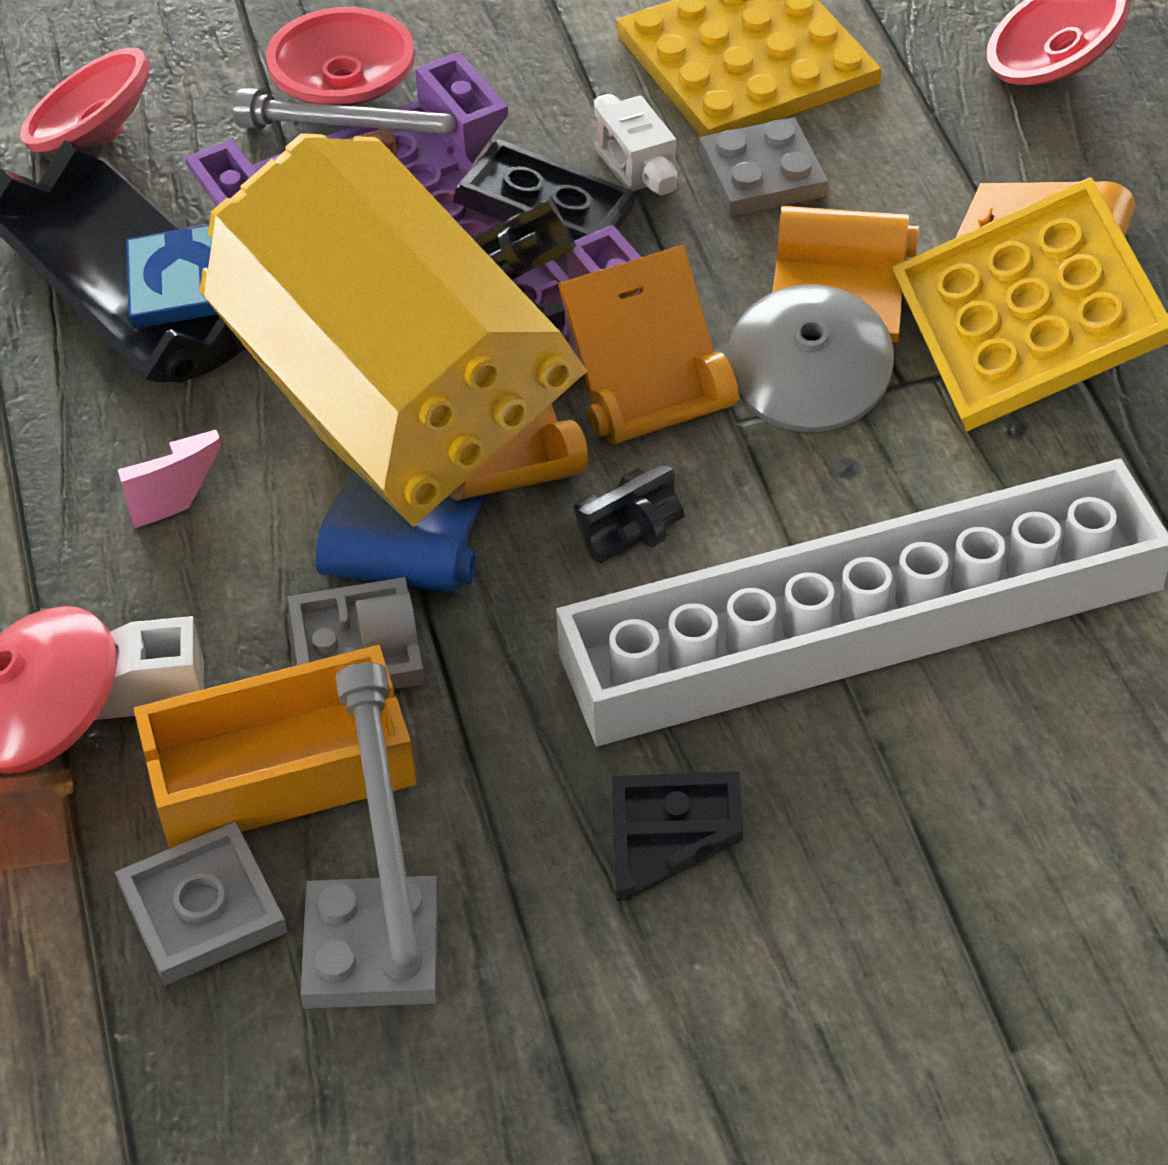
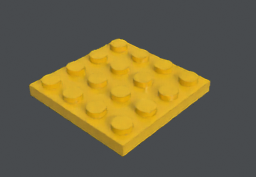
(746, 58)
(1032, 304)

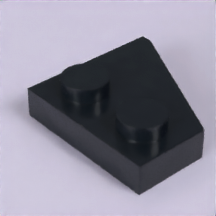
(671, 825)

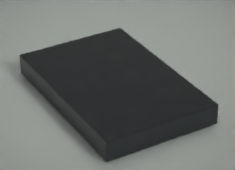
(516, 179)

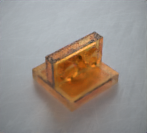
(35, 819)

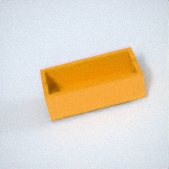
(263, 749)

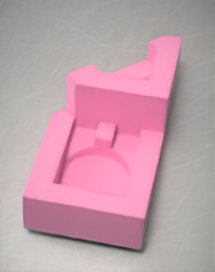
(170, 482)

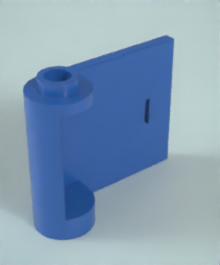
(374, 543)

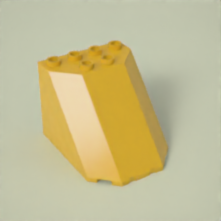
(381, 318)

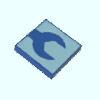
(166, 276)

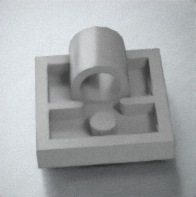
(358, 618)

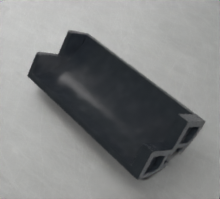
(75, 238)

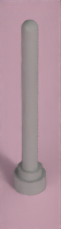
(256, 109)
(364, 692)

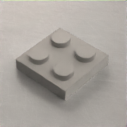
(763, 167)
(200, 903)
(349, 946)

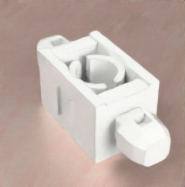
(635, 144)

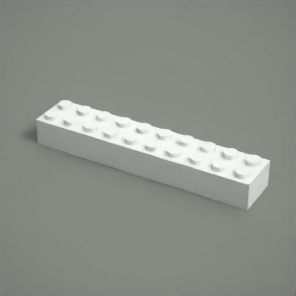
(860, 600)

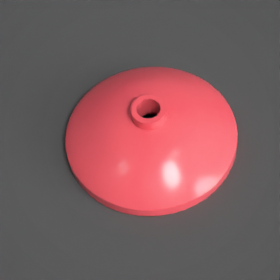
(1054, 39)
(340, 56)
(88, 103)
(51, 684)

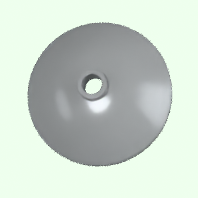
(804, 381)

